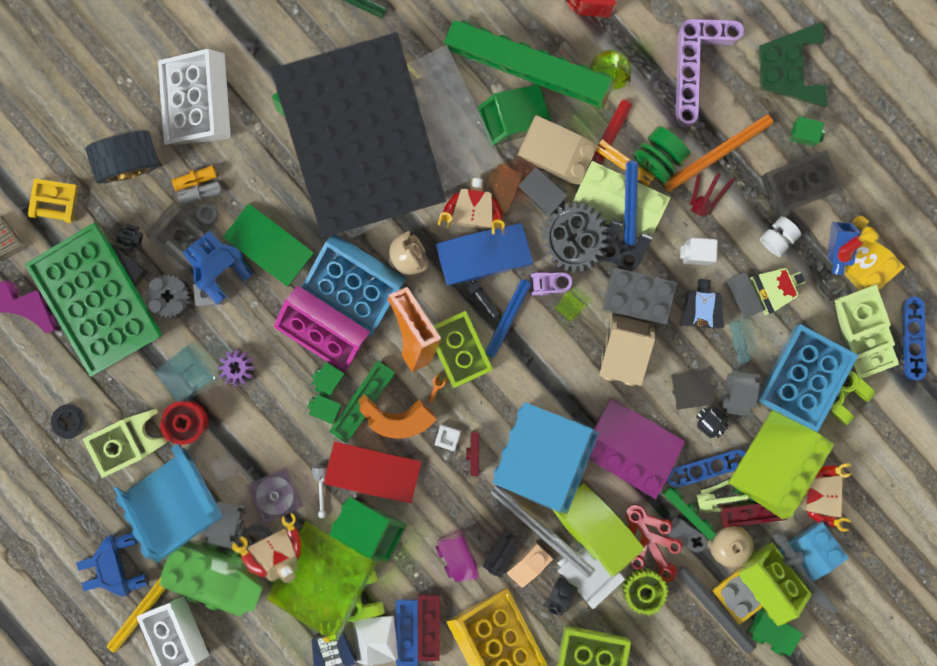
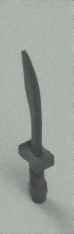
(796, 559)

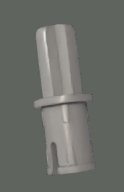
(199, 193)

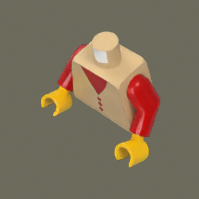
(473, 209)
(824, 496)
(274, 555)

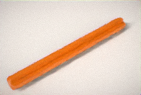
(719, 152)

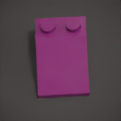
(458, 557)

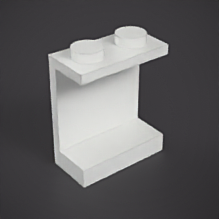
(595, 587)

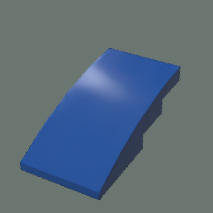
(484, 254)

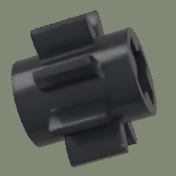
(129, 237)

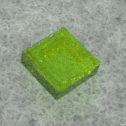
(569, 306)

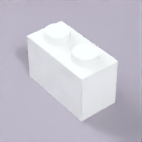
(699, 251)

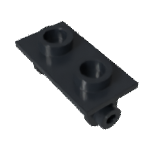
(502, 554)

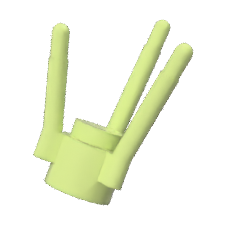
(707, 501)

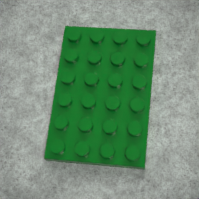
(93, 299)

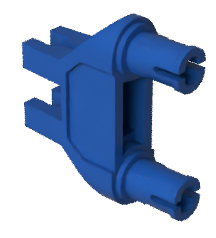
(212, 258)
(110, 567)

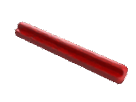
(613, 128)

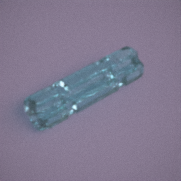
(739, 342)

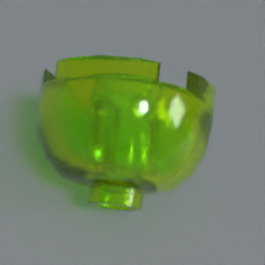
(615, 65)

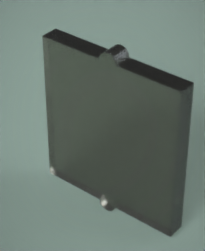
(692, 389)

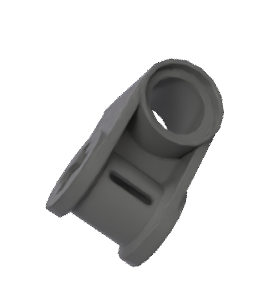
(684, 532)

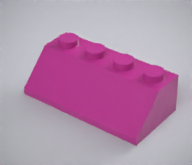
(321, 328)

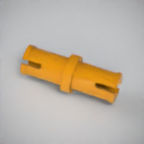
(194, 178)

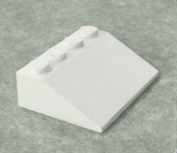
(194, 98)

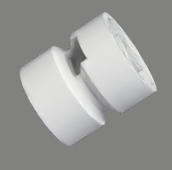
(783, 233)

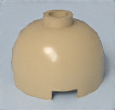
(406, 255)
(731, 546)

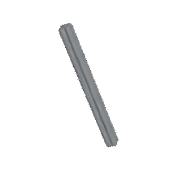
(543, 531)

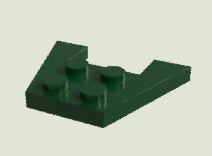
(783, 66)

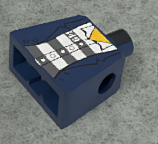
(332, 653)

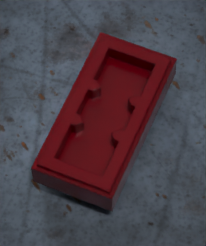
(472, 454)

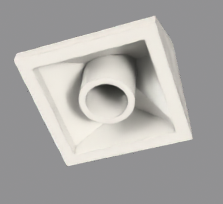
(375, 640)

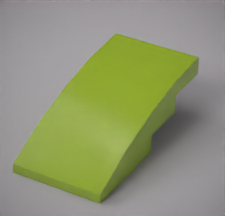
(600, 531)

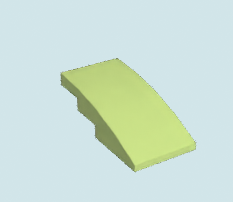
(866, 331)

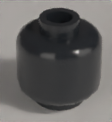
(712, 422)

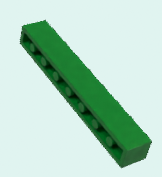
(529, 64)

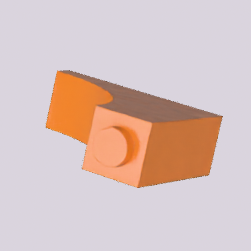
(417, 332)

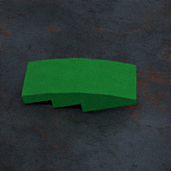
(268, 245)

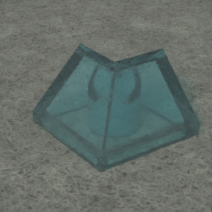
(184, 374)

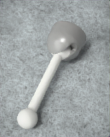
(319, 475)

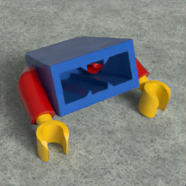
(846, 240)

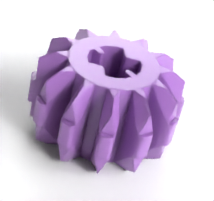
(229, 370)

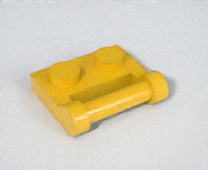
(53, 193)

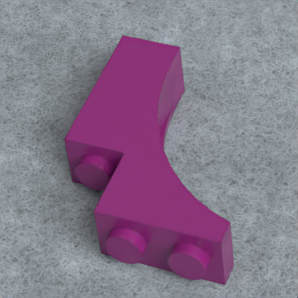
(30, 306)

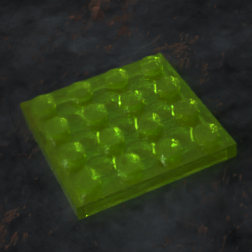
(324, 583)

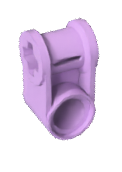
(549, 283)

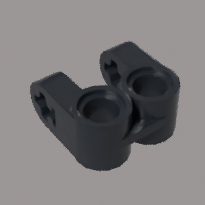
(622, 249)

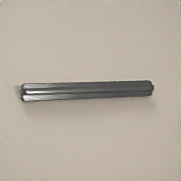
(716, 610)

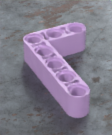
(693, 63)

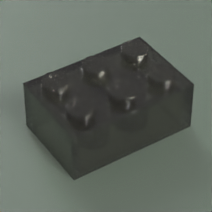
(801, 183)

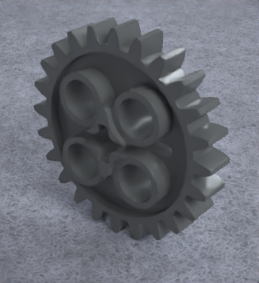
(591, 226)

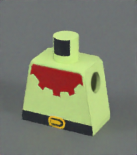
(776, 288)

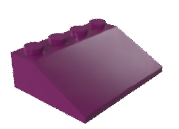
(634, 448)

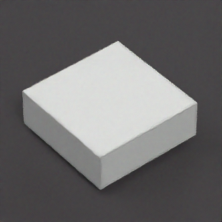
(447, 437)

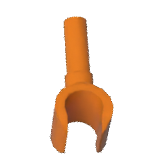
(437, 385)

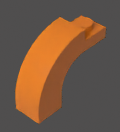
(399, 425)

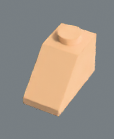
(530, 565)

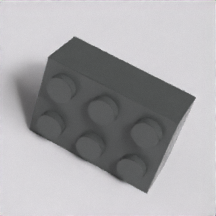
(638, 296)

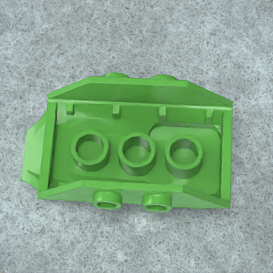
(212, 577)

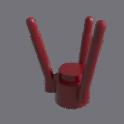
(702, 205)

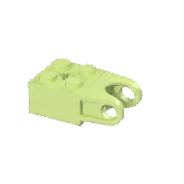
(132, 442)

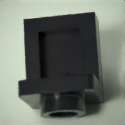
(560, 597)

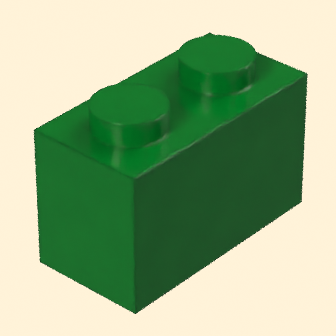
(781, 638)

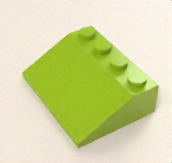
(781, 464)

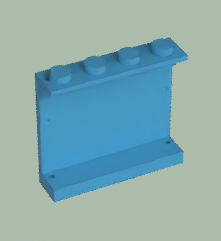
(545, 457)
(169, 506)

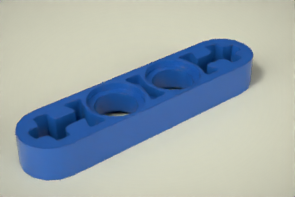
(918, 338)
(707, 471)

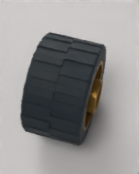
(122, 156)

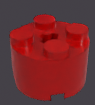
(173, 417)

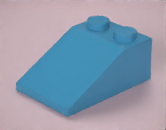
(819, 550)

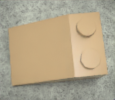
(557, 150)

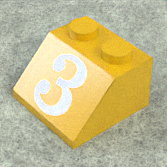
(873, 266)

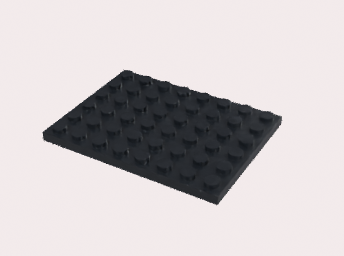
(358, 134)

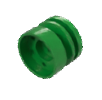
(664, 152)

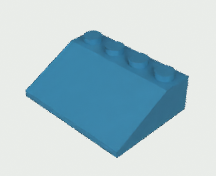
(353, 282)
(806, 377)

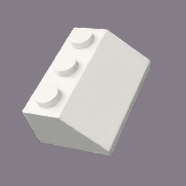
(173, 634)

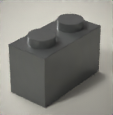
(542, 191)

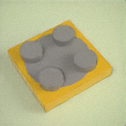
(736, 597)

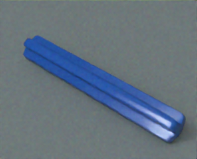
(631, 189)
(507, 318)

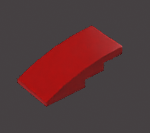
(372, 472)

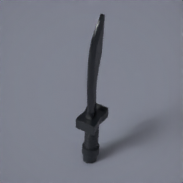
(477, 291)

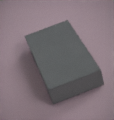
(744, 295)

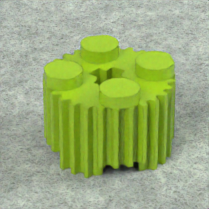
(636, 582)

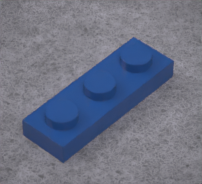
(407, 632)

